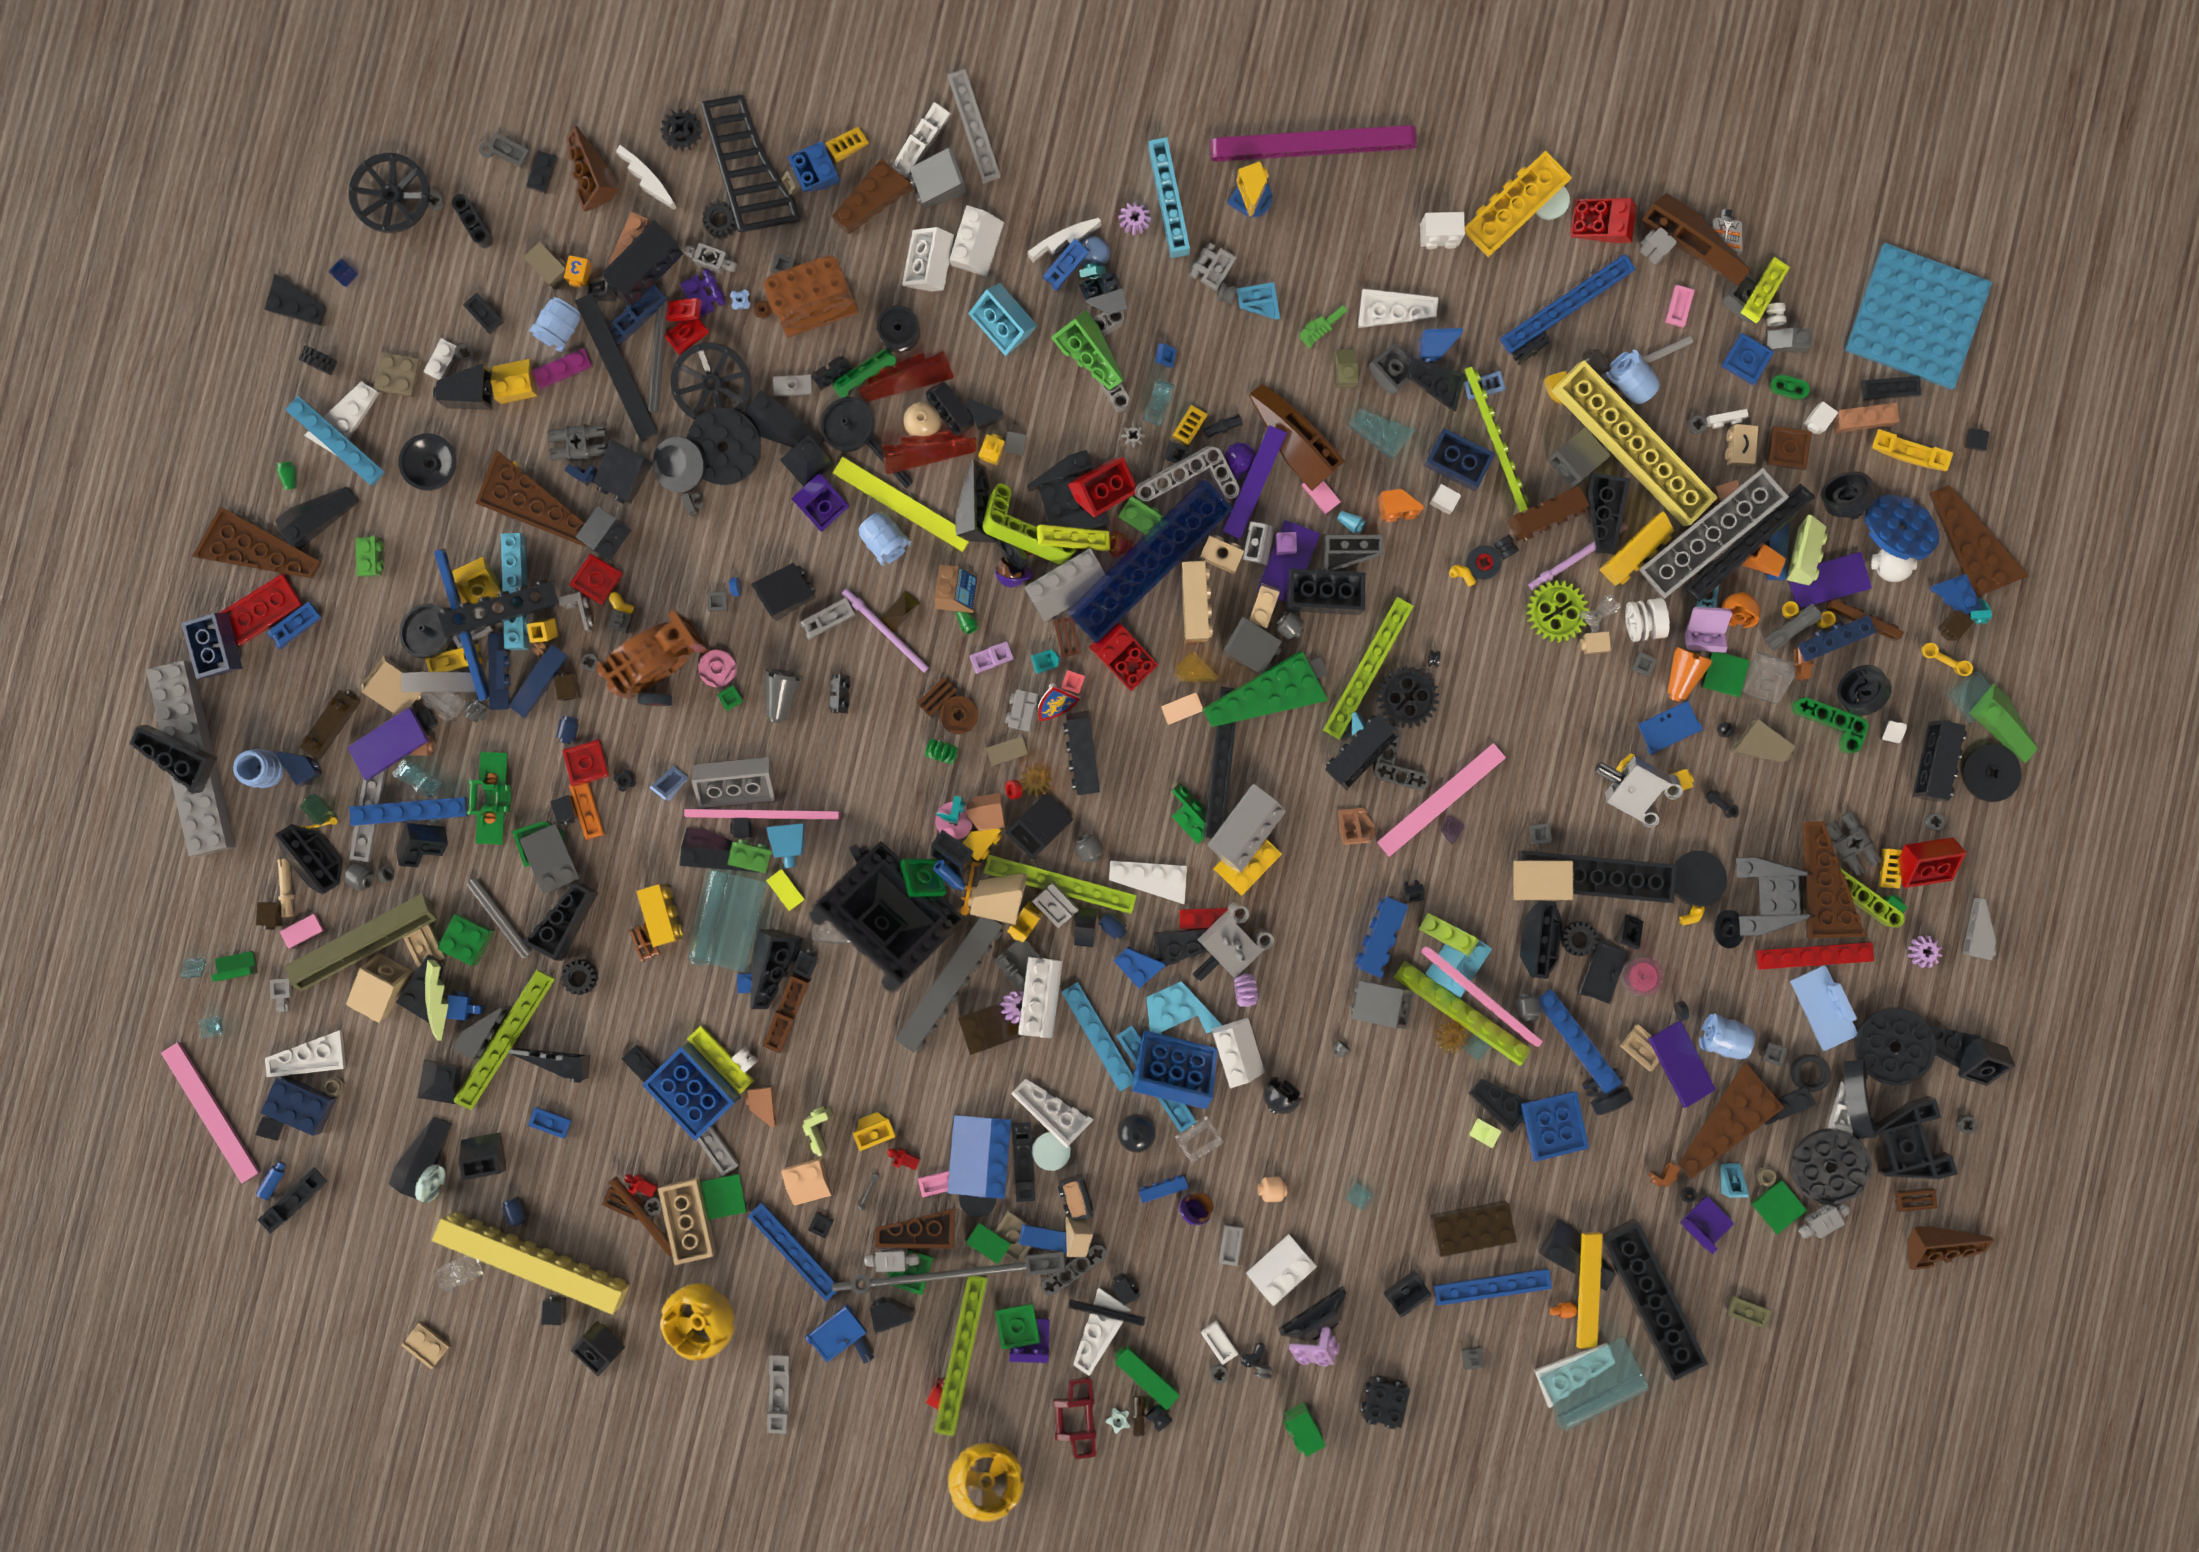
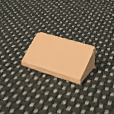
(1182, 708)

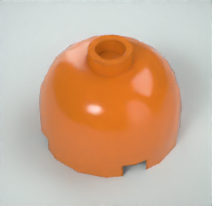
(1744, 609)

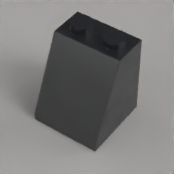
(466, 389)
(621, 472)
(784, 591)

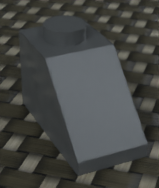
(1789, 340)

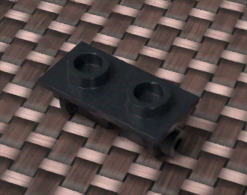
(824, 377)
(841, 685)

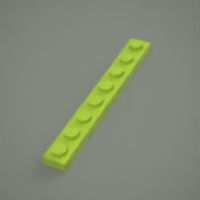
(1494, 432)
(1368, 668)
(1070, 886)
(1462, 1013)
(504, 1039)
(960, 1355)

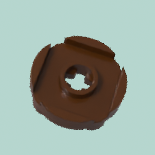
(967, 708)

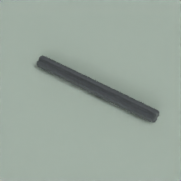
(657, 359)

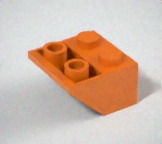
(1398, 504)

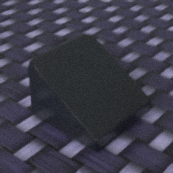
(269, 1128)

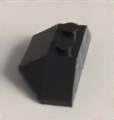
(311, 857)
(1541, 939)
(1322, 1314)

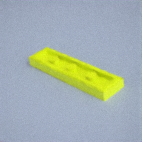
(1765, 289)
(1073, 537)
(720, 1059)

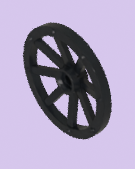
(385, 193)
(727, 351)

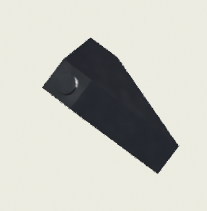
(973, 505)
(1607, 506)
(309, 519)
(706, 850)
(421, 1154)
(1564, 1249)

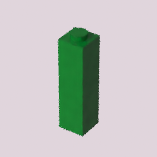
(1146, 1376)

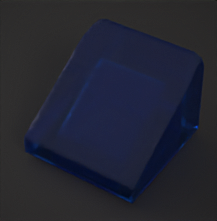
(343, 272)

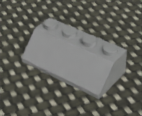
(1064, 585)
(733, 782)
(1246, 828)

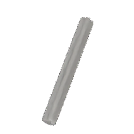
(498, 918)

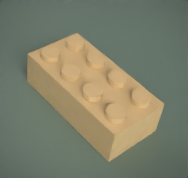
(1195, 605)
(687, 1221)

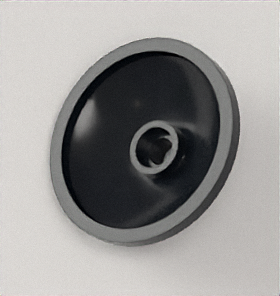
(418, 454)

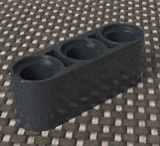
(466, 214)
(950, 408)

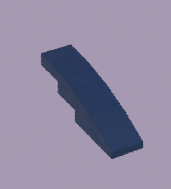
(636, 316)
(538, 681)

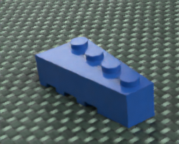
(1381, 936)

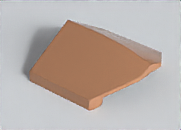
(986, 812)
(1355, 826)

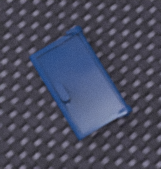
(1664, 731)
(831, 1335)

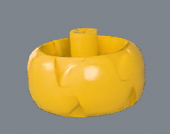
(708, 1308)
(962, 1477)

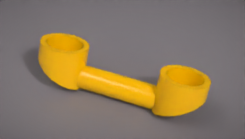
(1791, 609)
(1961, 668)

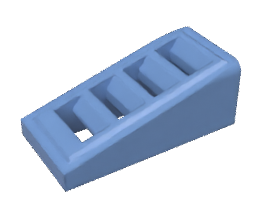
(1493, 390)

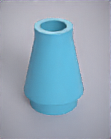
(1352, 522)

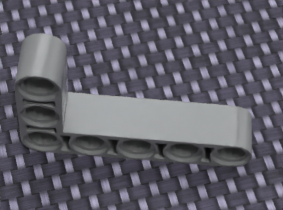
(1118, 391)
(1188, 472)

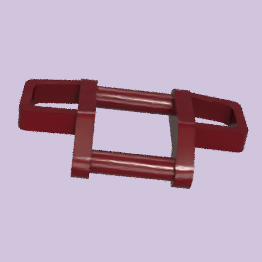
(1088, 1402)

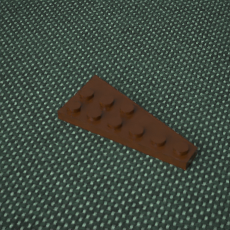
(244, 544)
(1827, 889)

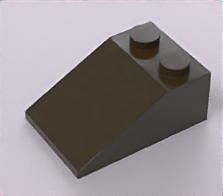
(987, 1028)

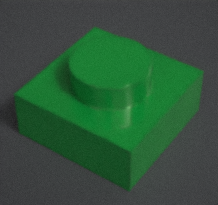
(730, 698)
(1896, 901)

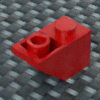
(936, 1393)

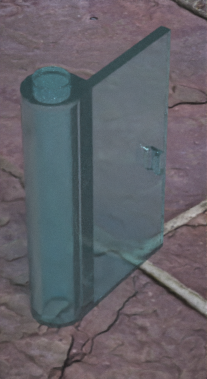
(721, 921)
(1594, 1384)

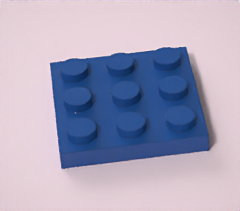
(1555, 1126)

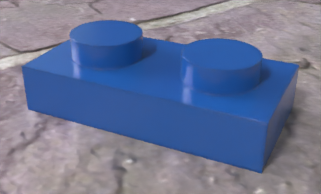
(550, 1122)

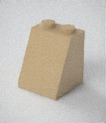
(385, 687)
(998, 898)
(378, 987)

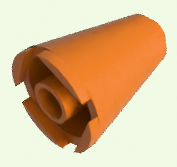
(1686, 673)

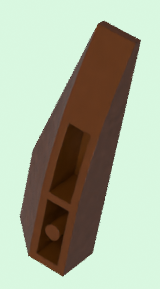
(1695, 237)
(1303, 445)

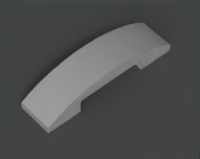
(437, 682)
(779, 1394)

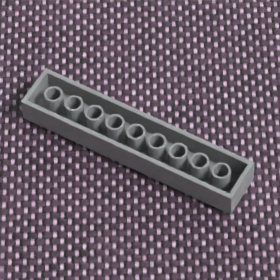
(183, 717)

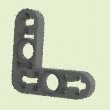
(1389, 764)

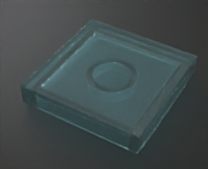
(1968, 693)

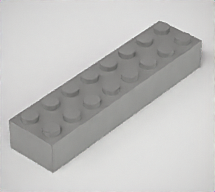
(1713, 533)

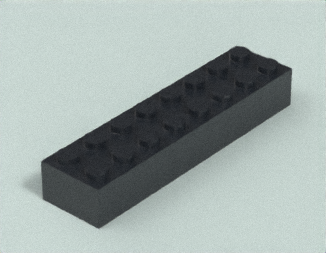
(1615, 877)
(1653, 1300)

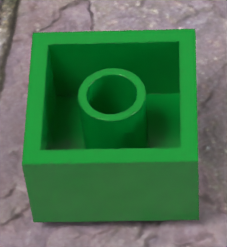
(466, 939)
(1305, 1431)

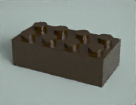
(1473, 1228)

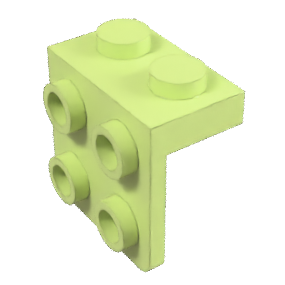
(810, 1128)

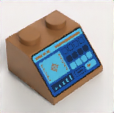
(955, 589)

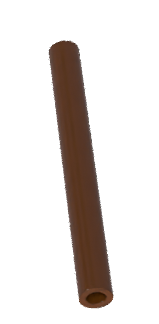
(641, 1215)

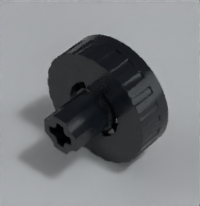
(1850, 503)
(1870, 696)

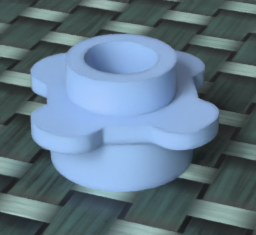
(740, 304)

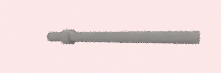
(1660, 353)

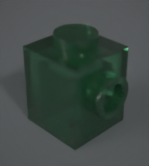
(317, 809)

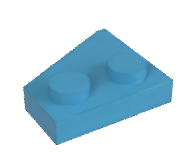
(1259, 300)

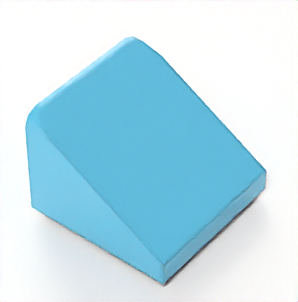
(1357, 722)

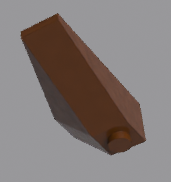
(1937, 1244)

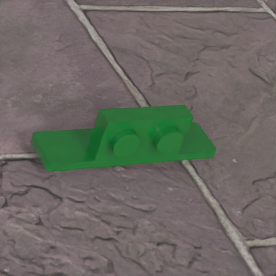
(1191, 814)

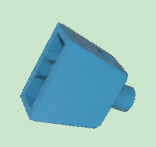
(787, 842)

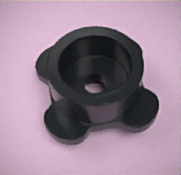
(618, 778)

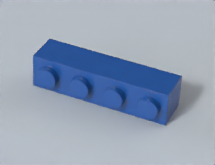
(1162, 1189)

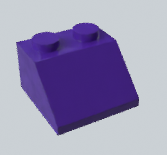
(820, 502)

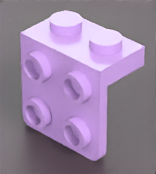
(1707, 629)
(1322, 1354)

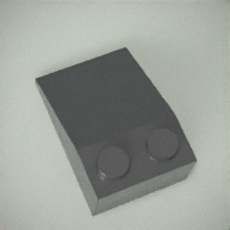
(549, 858)

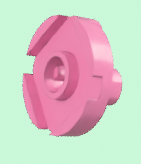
(961, 830)

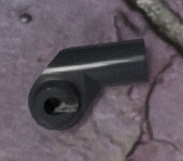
(1254, 1358)

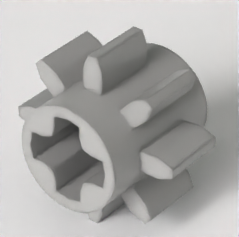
(1133, 441)

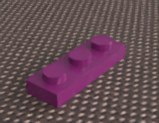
(562, 368)

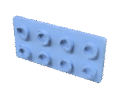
(1825, 1007)

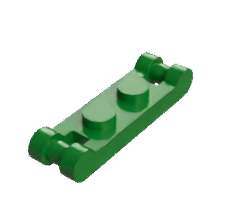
(863, 371)

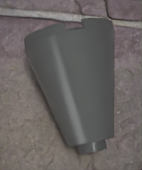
(780, 693)

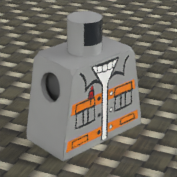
(1729, 230)

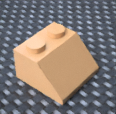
(806, 1181)

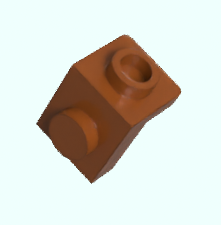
(1667, 1176)

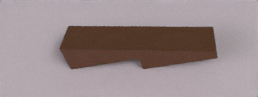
(786, 1012)

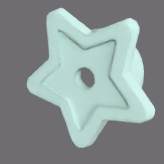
(1118, 1415)

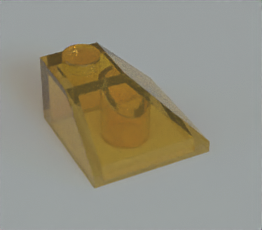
(1194, 670)

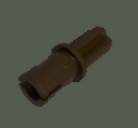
(1138, 1416)

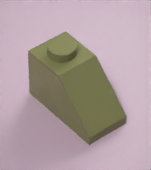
(1346, 368)

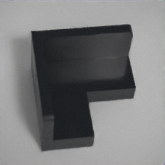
(420, 841)

